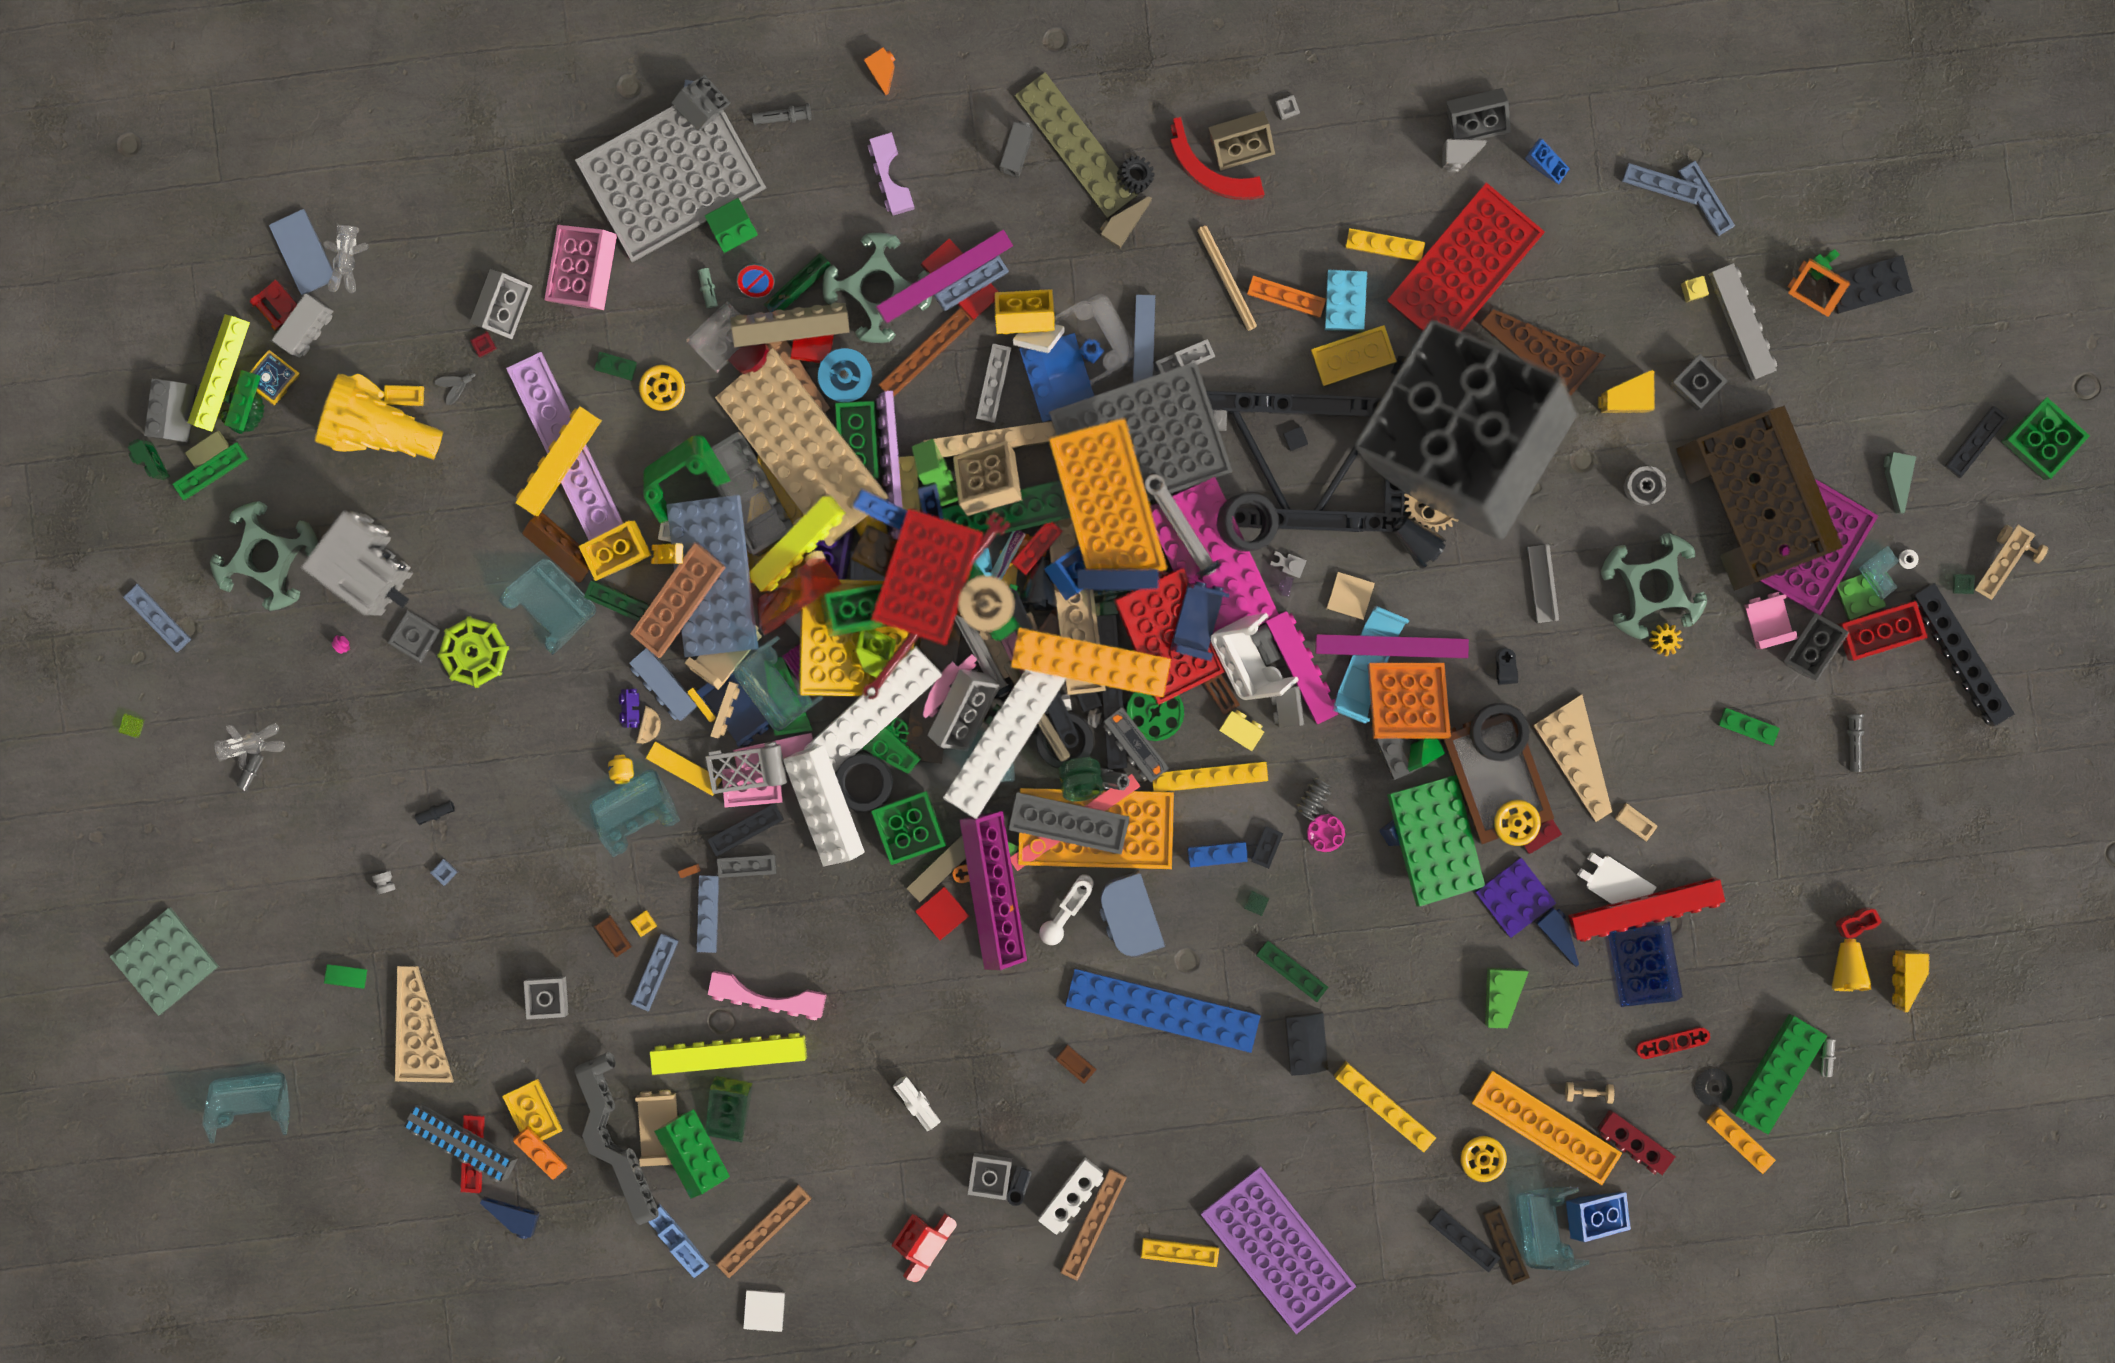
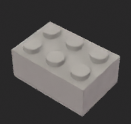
(303, 326)

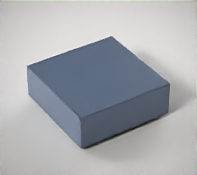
(444, 872)

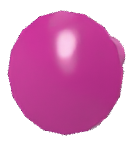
(1326, 833)

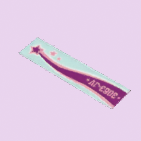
(1007, 554)

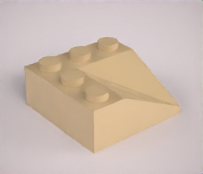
(987, 478)

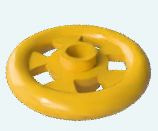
(645, 389)
(1504, 832)
(1494, 1171)

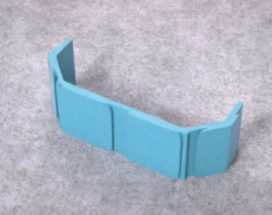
(1354, 691)

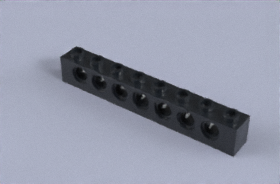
(2001, 709)

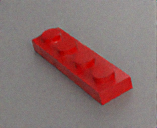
(470, 1178)

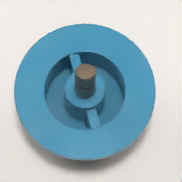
(844, 375)

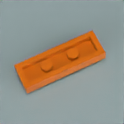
(540, 1153)

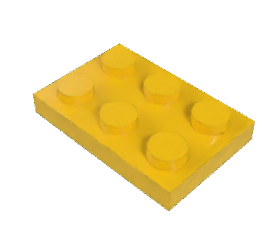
(532, 1109)

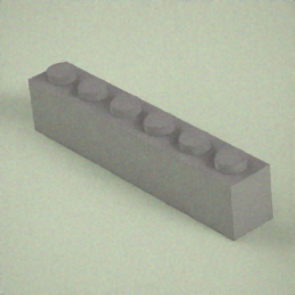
(1742, 321)

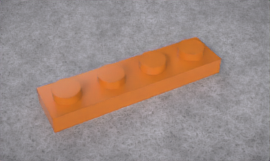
(1286, 296)

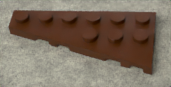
(1543, 348)

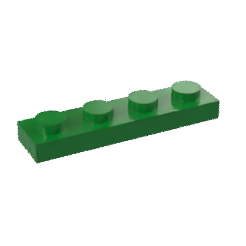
(210, 471)

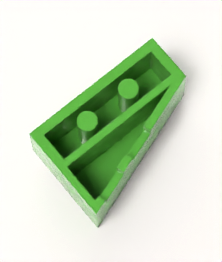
(933, 469)
(1502, 995)

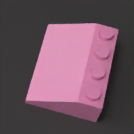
(580, 267)

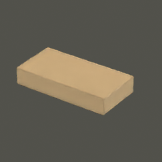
(1636, 822)

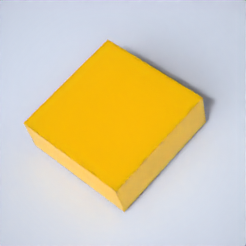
(643, 923)

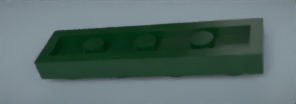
(798, 284)
(616, 600)
(1292, 971)

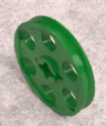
(1144, 711)

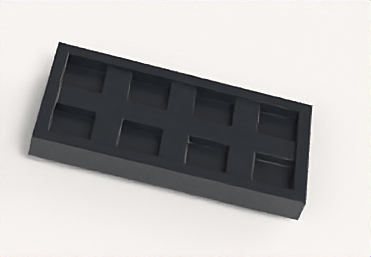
(1873, 284)

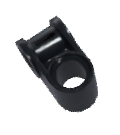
(1506, 670)

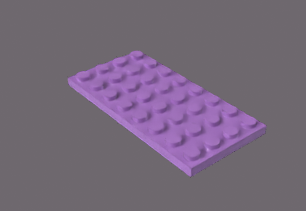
(1278, 1249)

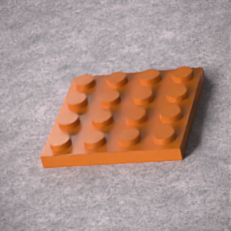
(1409, 700)

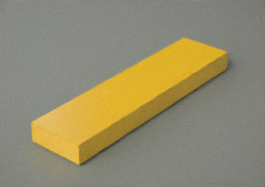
(681, 767)
(1179, 1252)

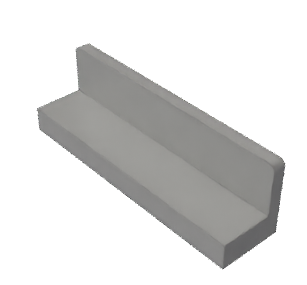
(1543, 583)

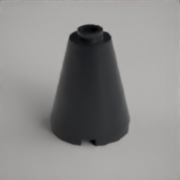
(1419, 541)
(1039, 588)

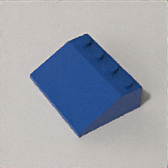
(1057, 376)

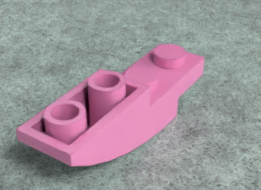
(941, 686)

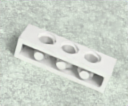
(1084, 1169)

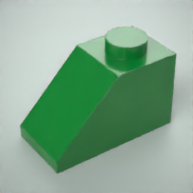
(1423, 752)

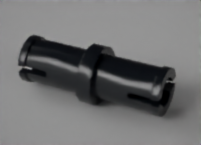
(435, 812)

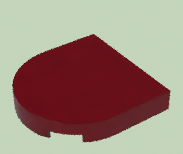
(749, 358)

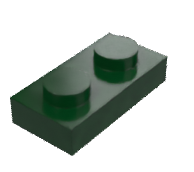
(615, 366)

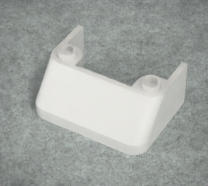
(1243, 662)

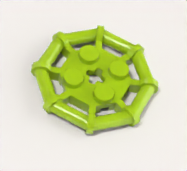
(484, 653)

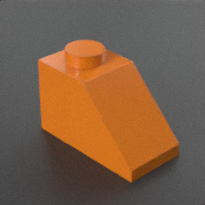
(882, 68)

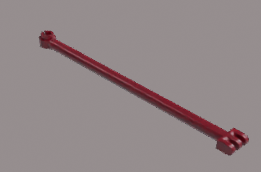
(911, 638)

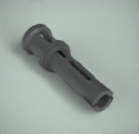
(792, 114)
(1855, 732)

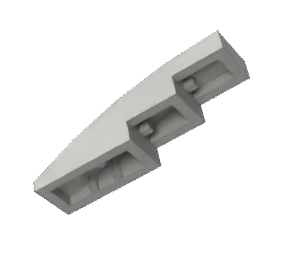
(1196, 353)

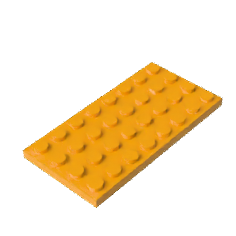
(1107, 498)
(1146, 840)

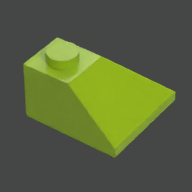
(874, 650)

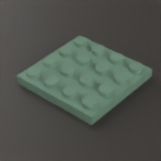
(164, 961)

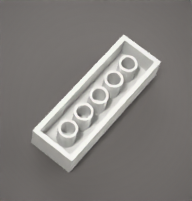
(823, 806)

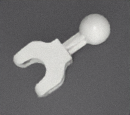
(1052, 931)

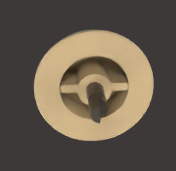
(986, 603)

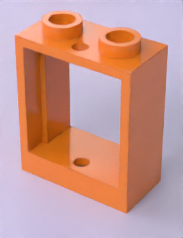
(1804, 268)

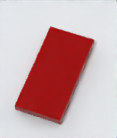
(974, 304)

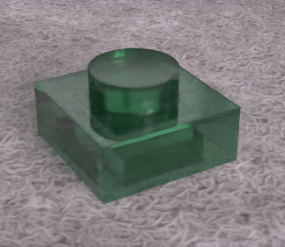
(1963, 584)
(1256, 903)

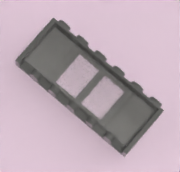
(762, 511)

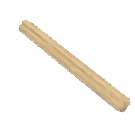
(1227, 278)

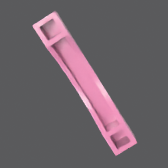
(727, 986)

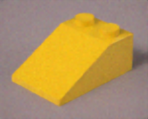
(615, 550)

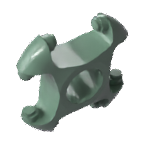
(854, 283)
(243, 562)
(1675, 595)

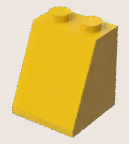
(1630, 397)

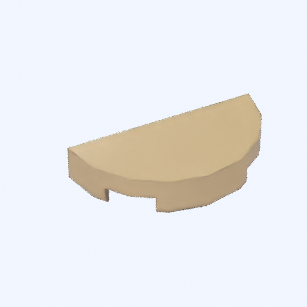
(649, 727)

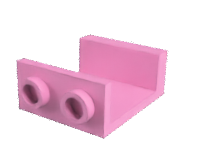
(1769, 621)

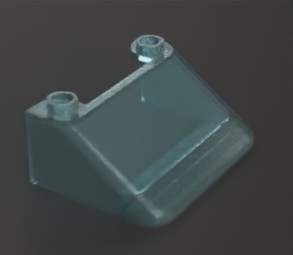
(551, 601)

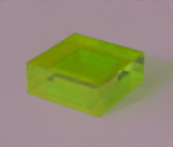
(131, 725)

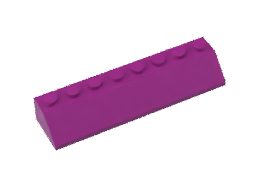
(993, 890)

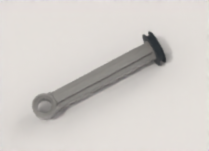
(1182, 528)
(983, 655)

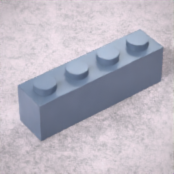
(664, 684)

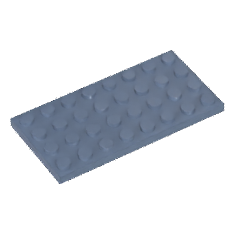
(726, 613)

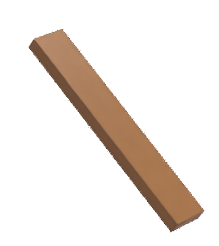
(1093, 1224)
(763, 1231)

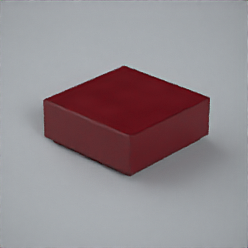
(483, 344)

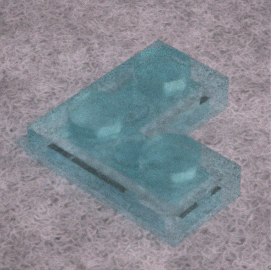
(1876, 572)

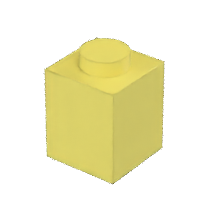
(1694, 289)

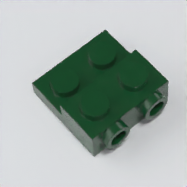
(145, 454)

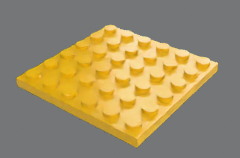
(832, 662)

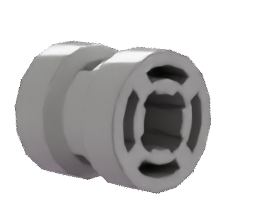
(383, 882)

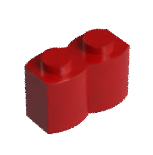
(1863, 919)

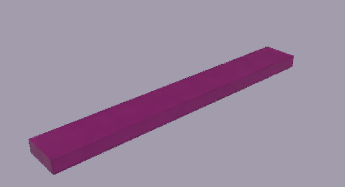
(944, 276)
(1392, 646)

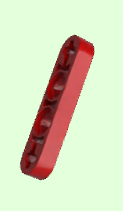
(1672, 1040)

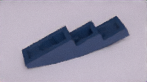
(1118, 579)

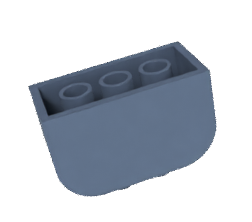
(1130, 915)

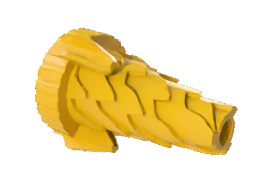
(359, 420)

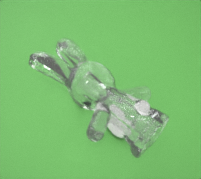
(344, 261)
(251, 743)

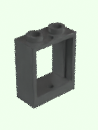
(1016, 149)

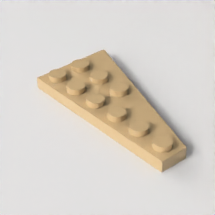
(1573, 748)
(418, 1042)

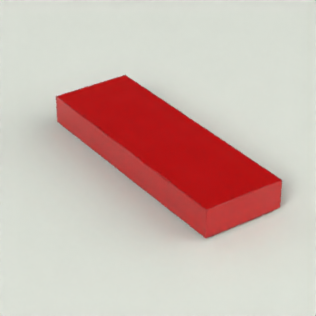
(1036, 547)

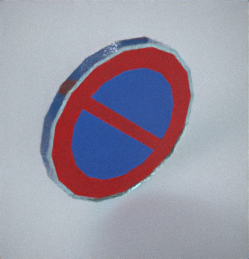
(755, 280)

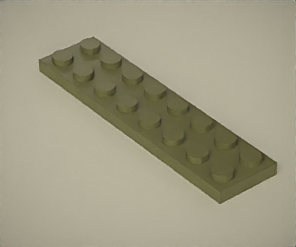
(1074, 144)

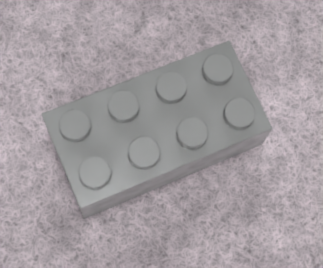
(964, 710)

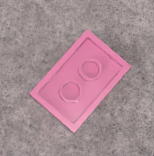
(750, 796)

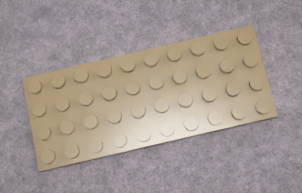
(798, 441)

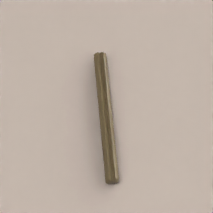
(1044, 722)

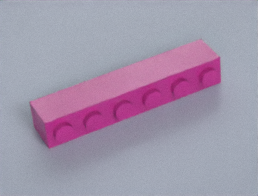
(1300, 665)

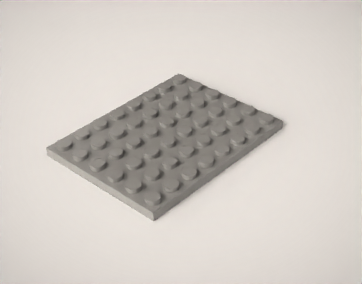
(667, 177)

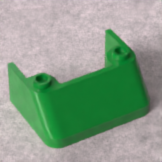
(694, 454)

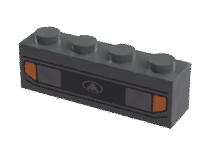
(1135, 744)

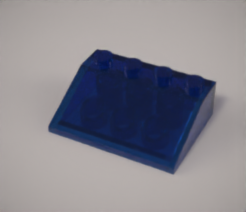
(1645, 965)

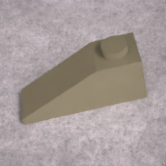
(1121, 225)

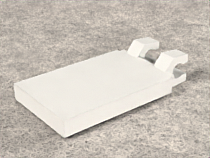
(1615, 881)

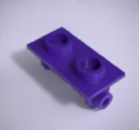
(628, 715)

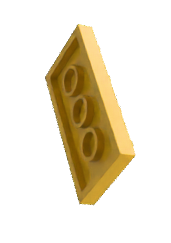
(1353, 355)

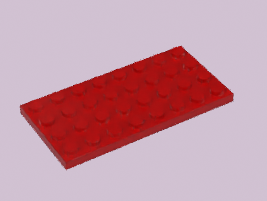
(1467, 262)

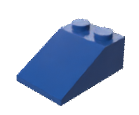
(1065, 572)
(1597, 1216)

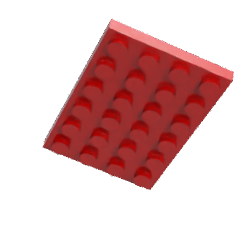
(927, 576)
(1151, 621)

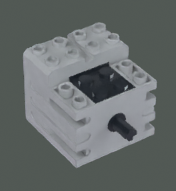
(357, 566)

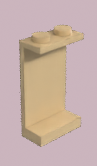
(717, 667)
(654, 1112)

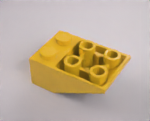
(1909, 976)

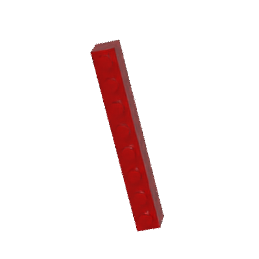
(1646, 908)

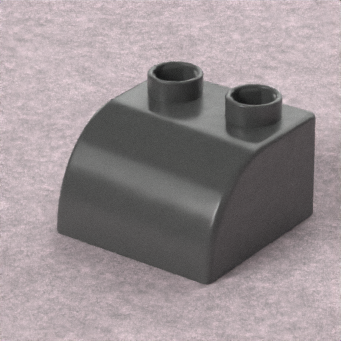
(1467, 428)

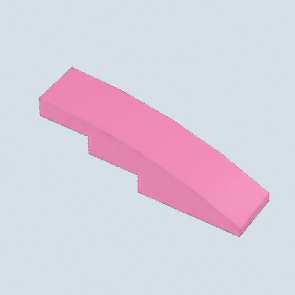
(788, 747)

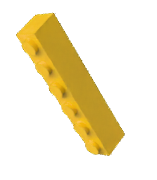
(558, 461)
(1384, 1106)

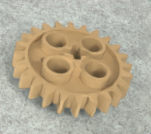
(1438, 518)

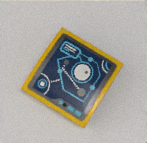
(275, 377)

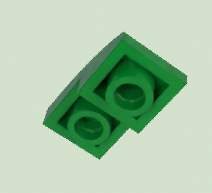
(345, 976)

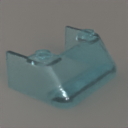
(769, 688)
(246, 1096)
(1541, 1231)

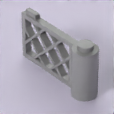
(769, 759)

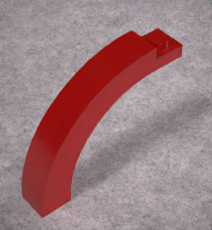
(1215, 183)

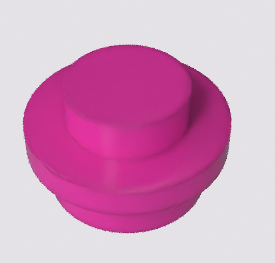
(340, 644)

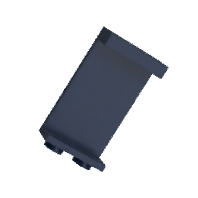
(1197, 620)
(745, 718)

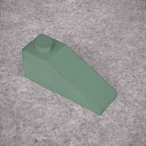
(1899, 476)

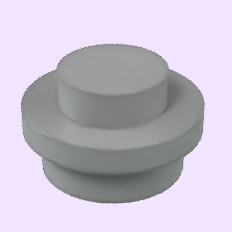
(1095, 717)

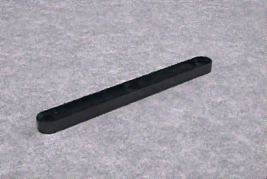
(1057, 707)

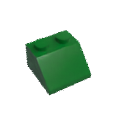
(731, 225)

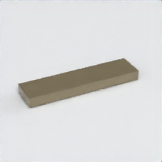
(938, 870)

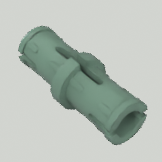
(707, 288)

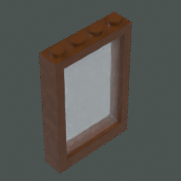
(1492, 783)

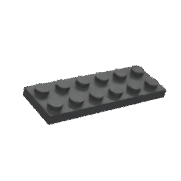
(1069, 823)

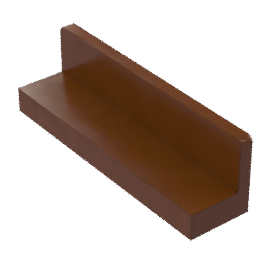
(557, 546)

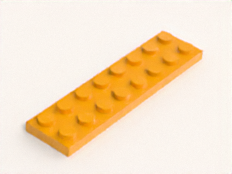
(1090, 662)
(1546, 1127)

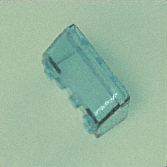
(630, 809)

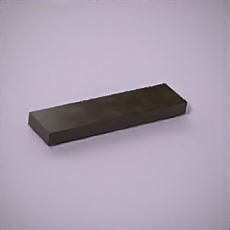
(1506, 1245)

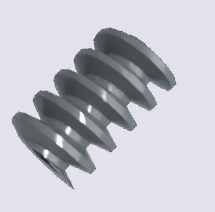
(1313, 798)

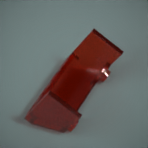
(795, 595)

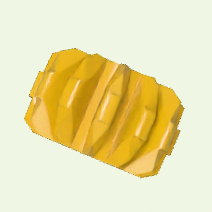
(1665, 631)

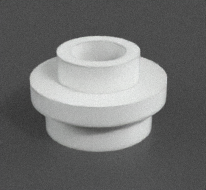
(1902, 559)

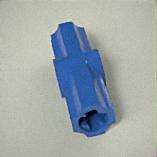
(1091, 350)

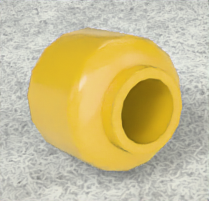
(620, 769)

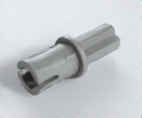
(1828, 1057)

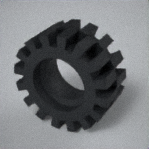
(1127, 180)

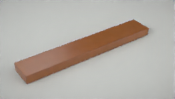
(926, 352)

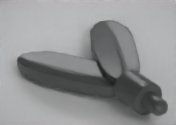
(457, 384)

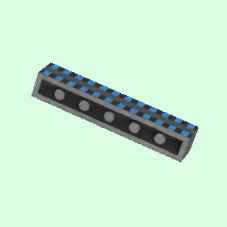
(460, 1142)

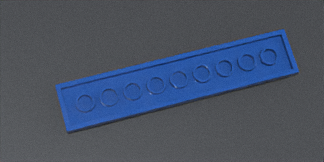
(1163, 1010)

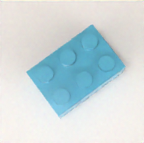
(1345, 300)

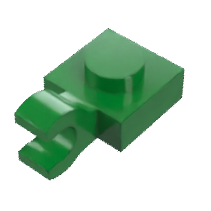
(1816, 275)

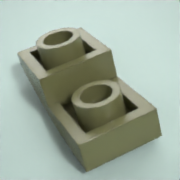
(207, 449)

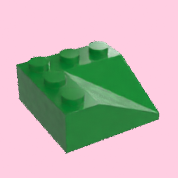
(2045, 439)
(908, 827)

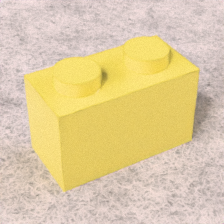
(1241, 730)

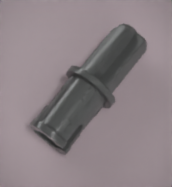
(250, 771)

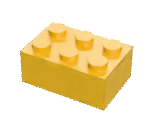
(1024, 311)

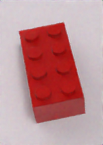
(1883, 630)

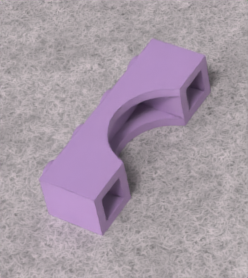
(898, 197)

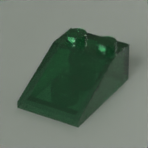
(728, 1108)

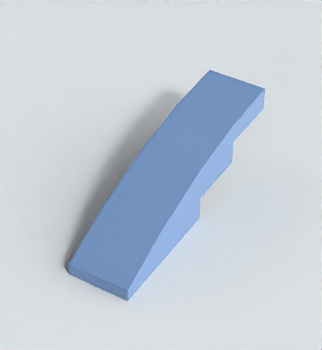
(679, 1243)

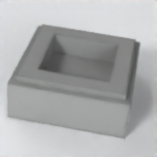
(1287, 107)

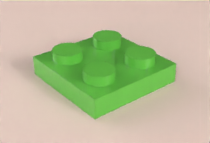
(1858, 597)

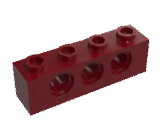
(1662, 1157)

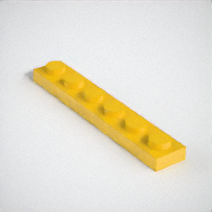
(1211, 777)

